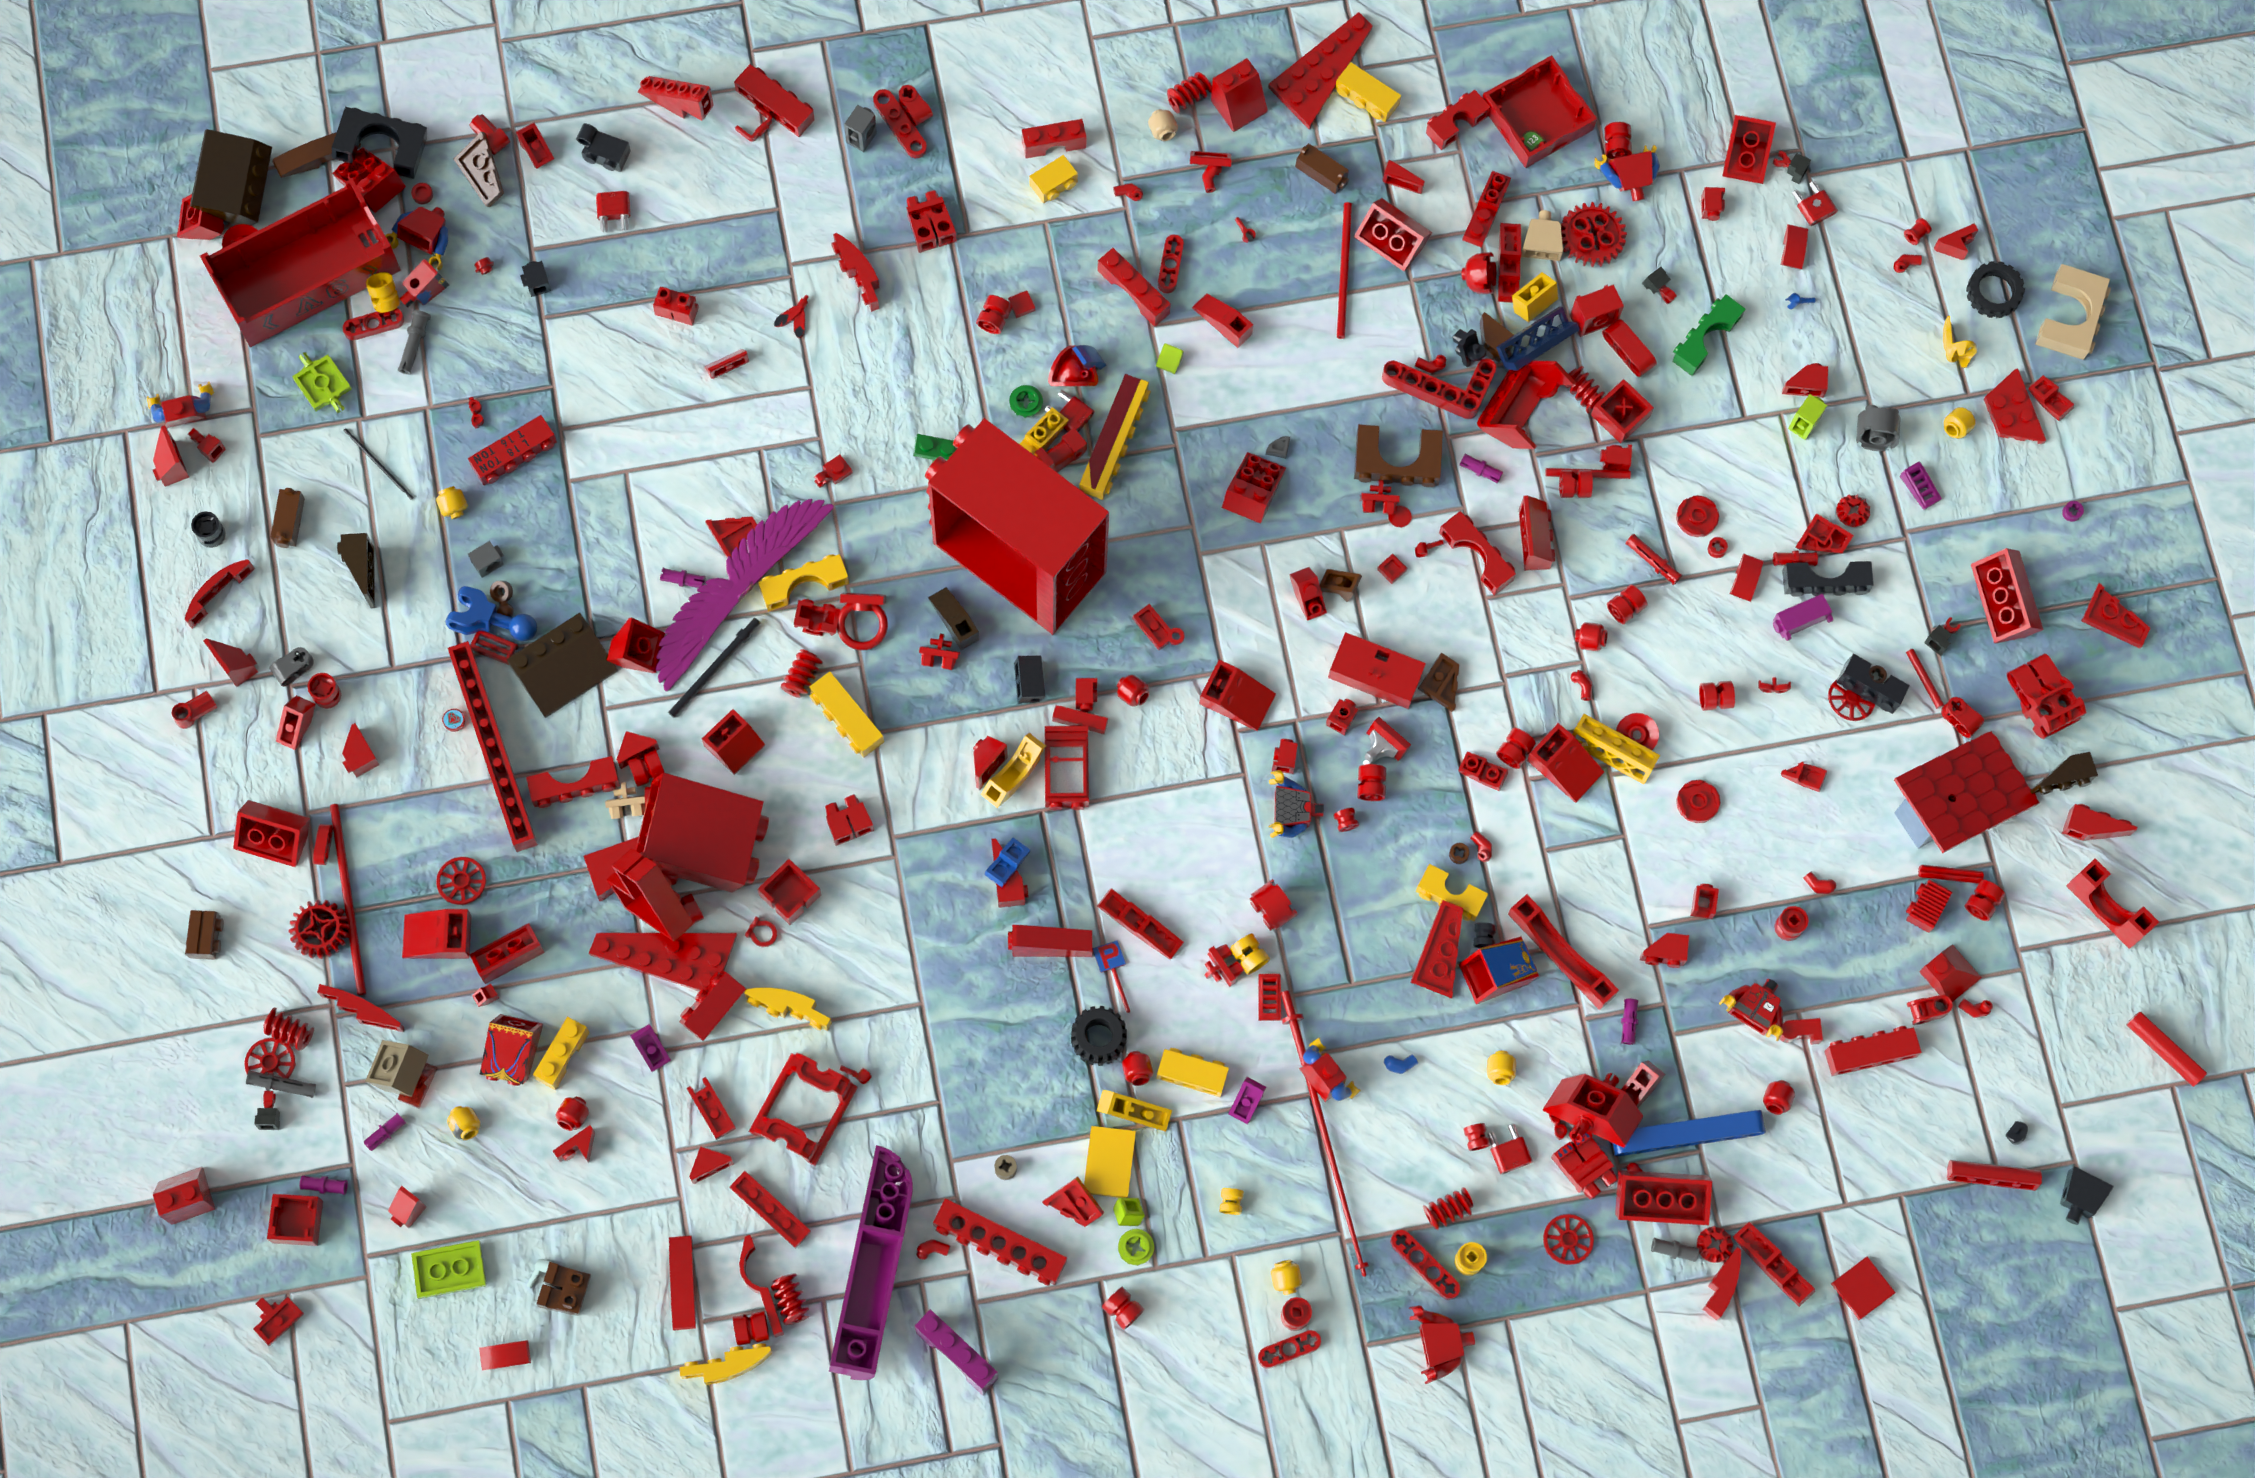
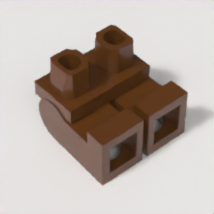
(573, 1286)

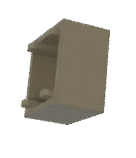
(397, 1068)

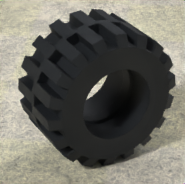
(1102, 1017)

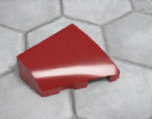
(1824, 536)

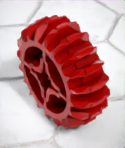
(311, 931)

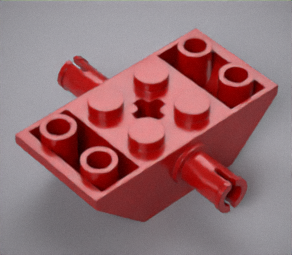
(1595, 1108)

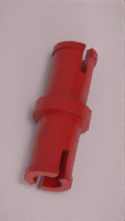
(1795, 557)

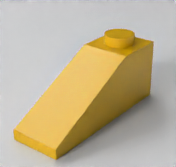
(1134, 1110)

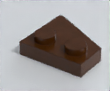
(1442, 682)

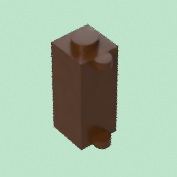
(1322, 168)
(287, 517)

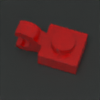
(834, 470)

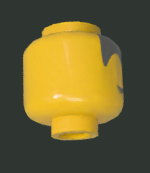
(463, 1123)

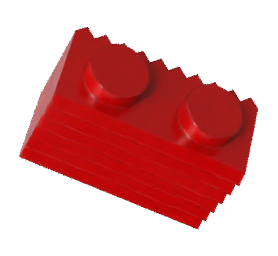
(1928, 906)

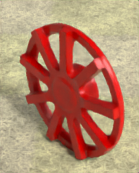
(1849, 700)
(461, 881)
(270, 1061)
(1568, 1239)

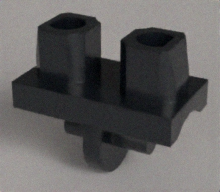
(1468, 346)

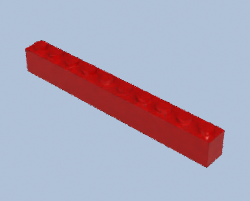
(492, 747)

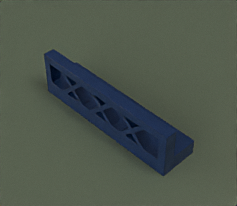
(1541, 345)

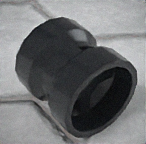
(1484, 934)

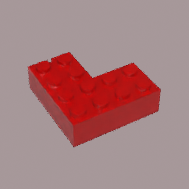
(649, 894)

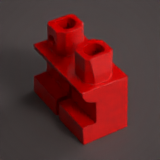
(675, 304)
(857, 817)

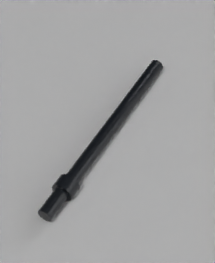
(741, 637)

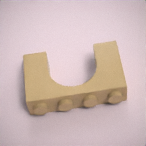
(2090, 292)

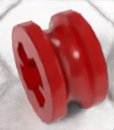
(1722, 544)

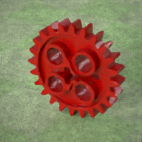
(1610, 231)

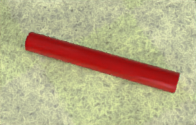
(1924, 678)

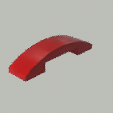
(237, 571)

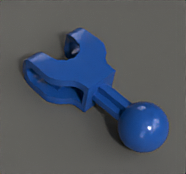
(483, 615)

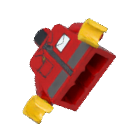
(1757, 1007)

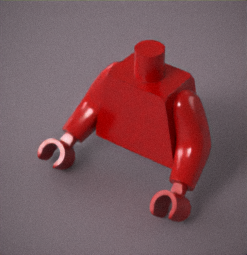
(1440, 1342)

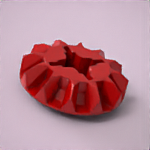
(1854, 519)
(1712, 1254)

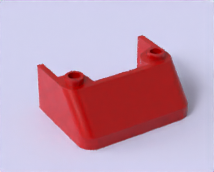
(1517, 399)

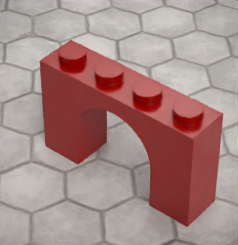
(2090, 890)

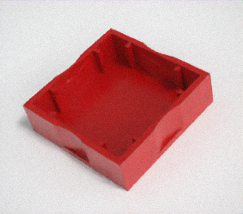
(1540, 102)

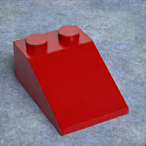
(1748, 149)

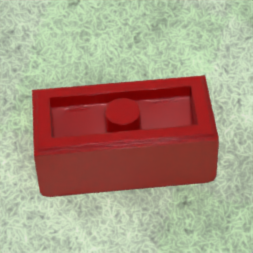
(727, 363)

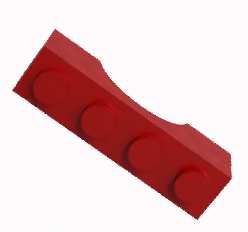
(1122, 273)
(1461, 533)
(600, 777)

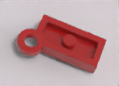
(1156, 628)

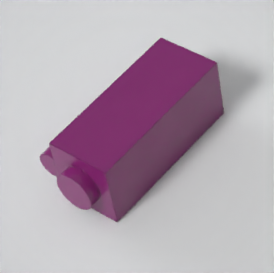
(1802, 616)

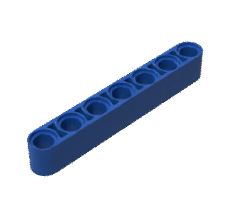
(1693, 1132)

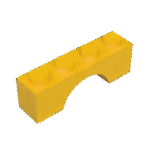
(828, 572)

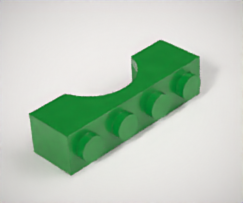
(1724, 316)

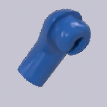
(1400, 1066)

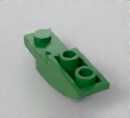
(933, 447)

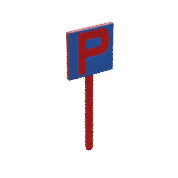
(1108, 958)

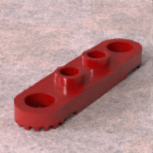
(899, 123)

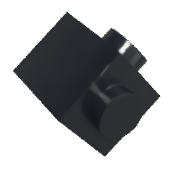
(535, 278)

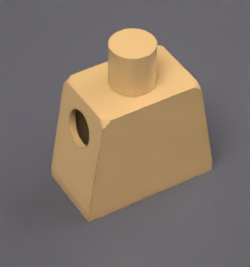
(1543, 238)

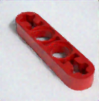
(1428, 1261)

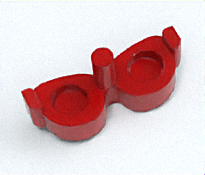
(475, 407)
(1769, 688)
(1559, 1130)

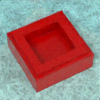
(1021, 304)
(1392, 568)

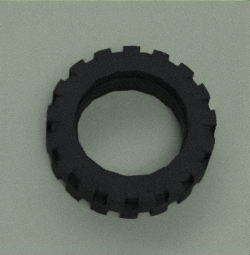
(2006, 273)

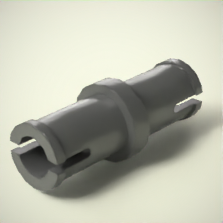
(1674, 1249)

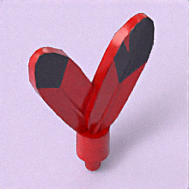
(795, 313)

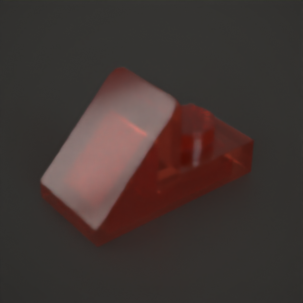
(421, 1088)

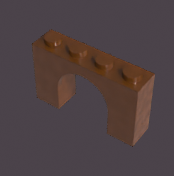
(1372, 467)

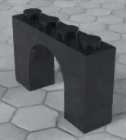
(358, 124)

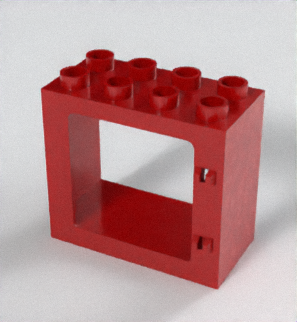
(1017, 524)

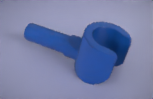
(1795, 299)

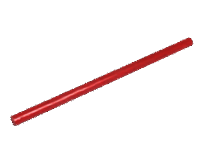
(348, 901)

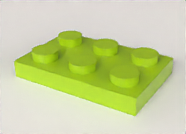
(448, 1269)

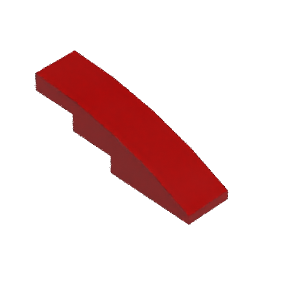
(1509, 261)
(1140, 924)
(366, 1012)
(1774, 1264)
(682, 1283)

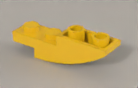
(1044, 431)
(781, 1001)
(736, 1364)

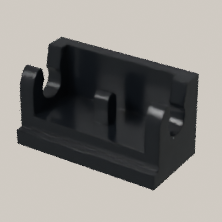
(1029, 679)

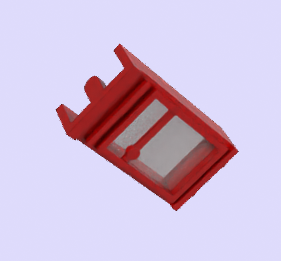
(1066, 767)

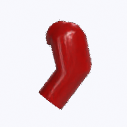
(1129, 190)
(1585, 683)
(1484, 846)
(1820, 886)
(931, 1246)

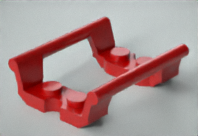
(796, 1139)

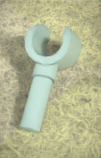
(541, 1266)

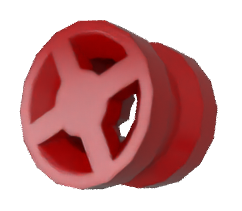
(1346, 819)

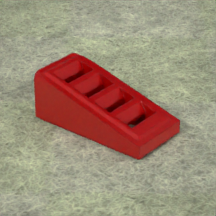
(1402, 178)
(1277, 987)

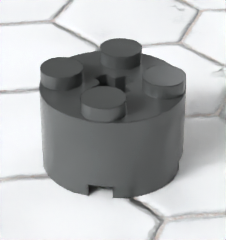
(1878, 428)

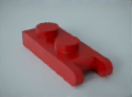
(712, 1110)

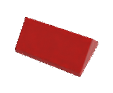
(506, 953)

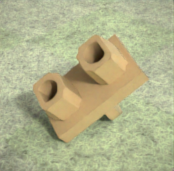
(616, 805)

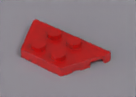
(2013, 411)
(730, 532)

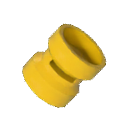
(1231, 1201)

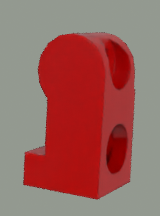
(1802, 1029)

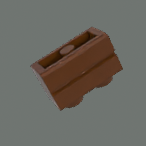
(203, 934)

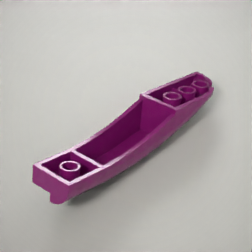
(873, 1267)

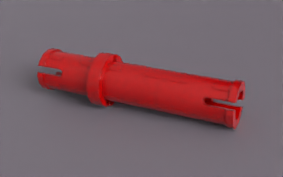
(1661, 565)

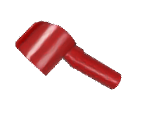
(1244, 230)
(1421, 549)
(863, 1076)

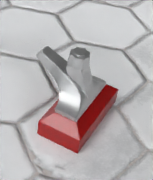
(1385, 742)

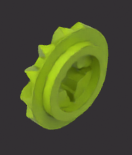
(1132, 1237)

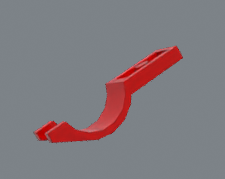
(747, 1250)

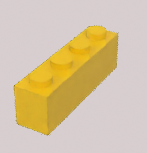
(846, 714)

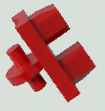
(1389, 501)
(928, 653)
(1218, 956)

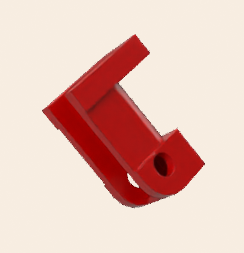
(1065, 452)

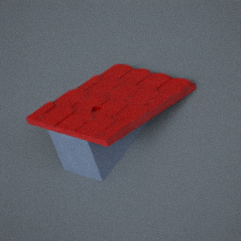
(1962, 794)

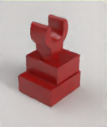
(208, 446)

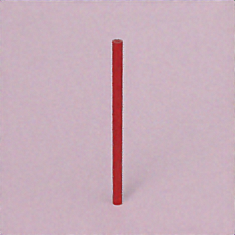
(1344, 268)

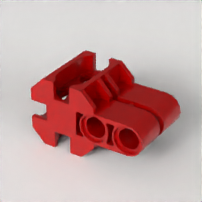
(2041, 687)

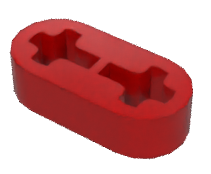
(322, 844)

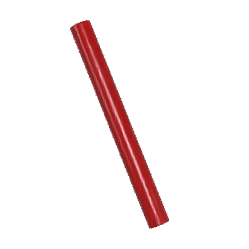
(1616, 474)

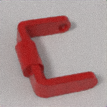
(761, 129)

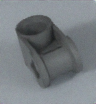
(290, 668)

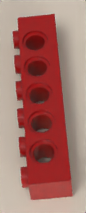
(951, 1211)

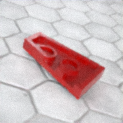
(2114, 619)

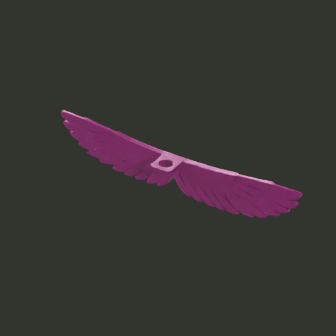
(744, 569)

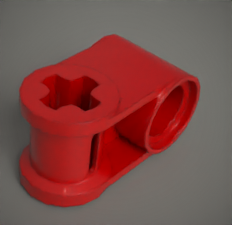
(914, 105)
(1963, 718)
(1925, 1009)

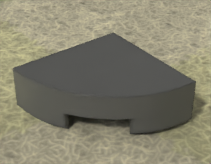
(1279, 447)

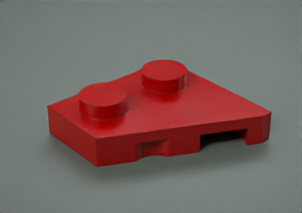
(1075, 1202)

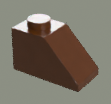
(1493, 335)

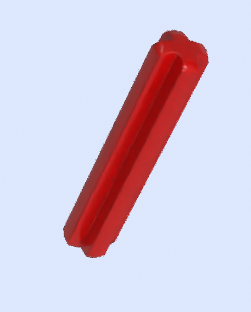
(1951, 874)

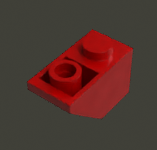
(1308, 593)
(1669, 950)

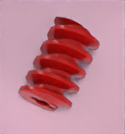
(1188, 90)
(1584, 390)
(800, 673)
(286, 1030)
(1449, 1208)
(789, 1299)

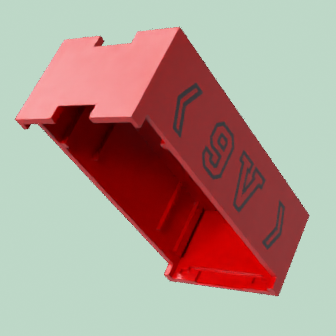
(300, 264)

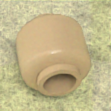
(1163, 125)

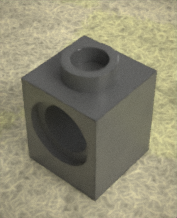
(486, 558)

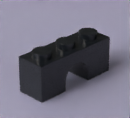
(1856, 678)

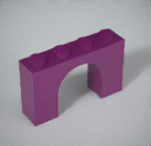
(964, 1357)

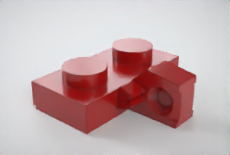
(276, 1319)

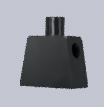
(2083, 1194)

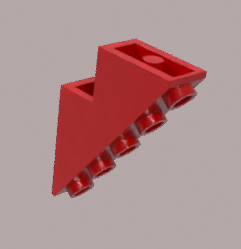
(678, 96)

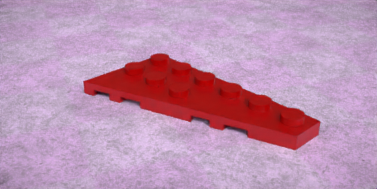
(1314, 76)
(685, 962)

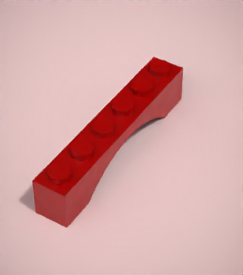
(1547, 938)

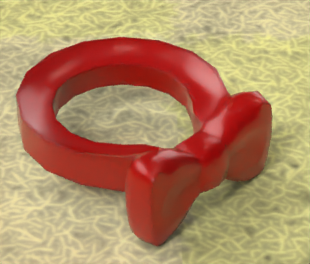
(756, 922)

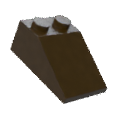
(359, 557)

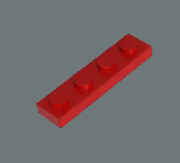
(770, 1209)

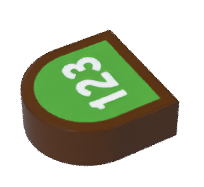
(1532, 139)

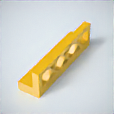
(1615, 746)

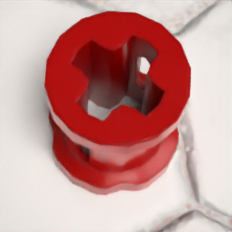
(1916, 232)

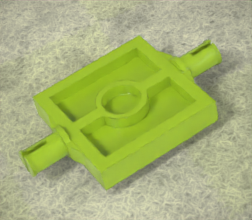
(321, 382)

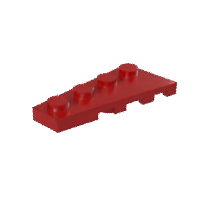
(1439, 955)

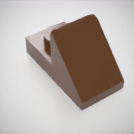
(1340, 583)

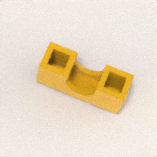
(1433, 888)
(554, 1062)

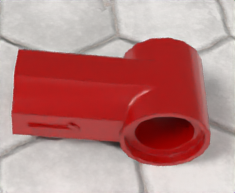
(496, 136)
(195, 708)

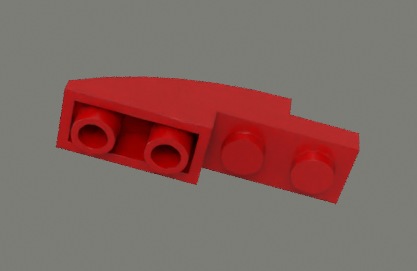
(1486, 209)
(857, 266)

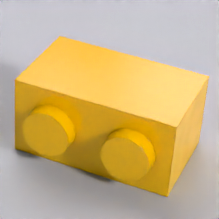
(1053, 179)
(1535, 297)

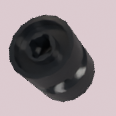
(208, 529)

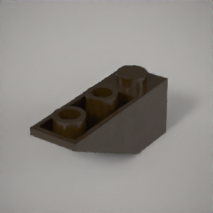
(954, 618)
(2074, 770)

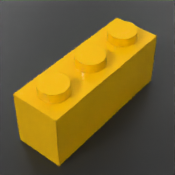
(1367, 92)
(1192, 1072)

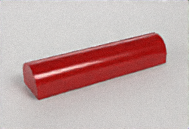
(2166, 1049)
(1994, 1175)

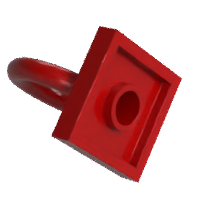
(862, 602)

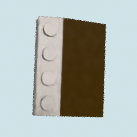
(231, 177)
(562, 665)

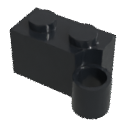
(603, 148)

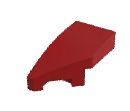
(1806, 776)

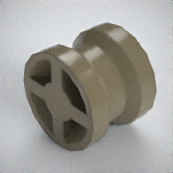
(1005, 1172)

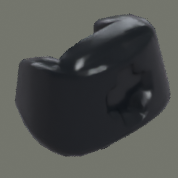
(2017, 1133)

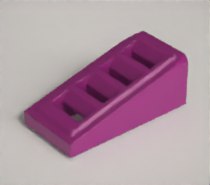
(1926, 482)

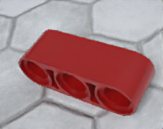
(1629, 347)

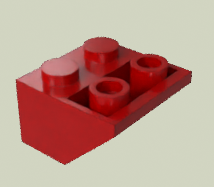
(733, 742)

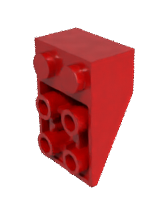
(373, 178)
(1253, 487)
(1237, 695)
(1565, 763)
(437, 934)

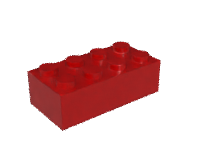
(1663, 1197)

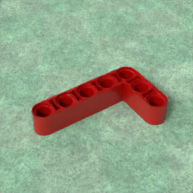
(1442, 388)

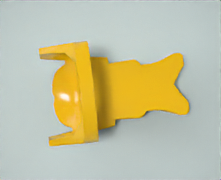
(1957, 350)

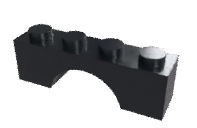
(1801, 580)

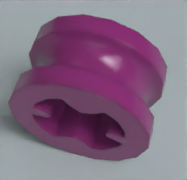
(2068, 516)

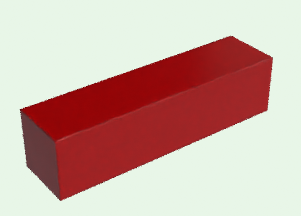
(1078, 718)

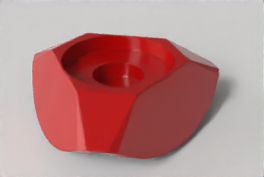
(1070, 371)

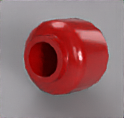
(1591, 636)
(1132, 690)
(1137, 1068)
(1779, 1097)
(572, 1113)

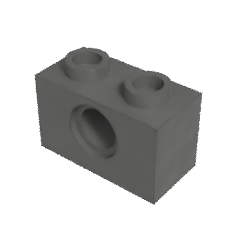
(860, 128)

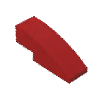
(1724, 1285)

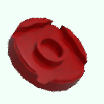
(1697, 516)
(1698, 801)

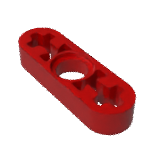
(1167, 255)
(359, 333)
(1271, 1349)

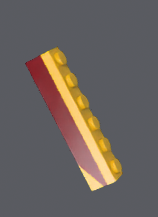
(1114, 436)

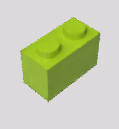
(1807, 416)

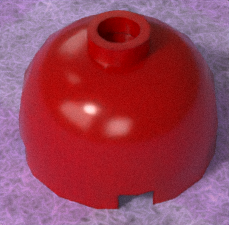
(1480, 273)

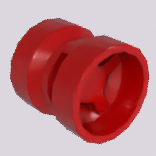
(1476, 1137)

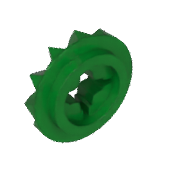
(1033, 396)

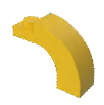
(1015, 772)

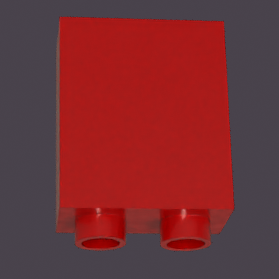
(702, 832)

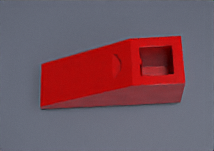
(1224, 319)
(2092, 825)

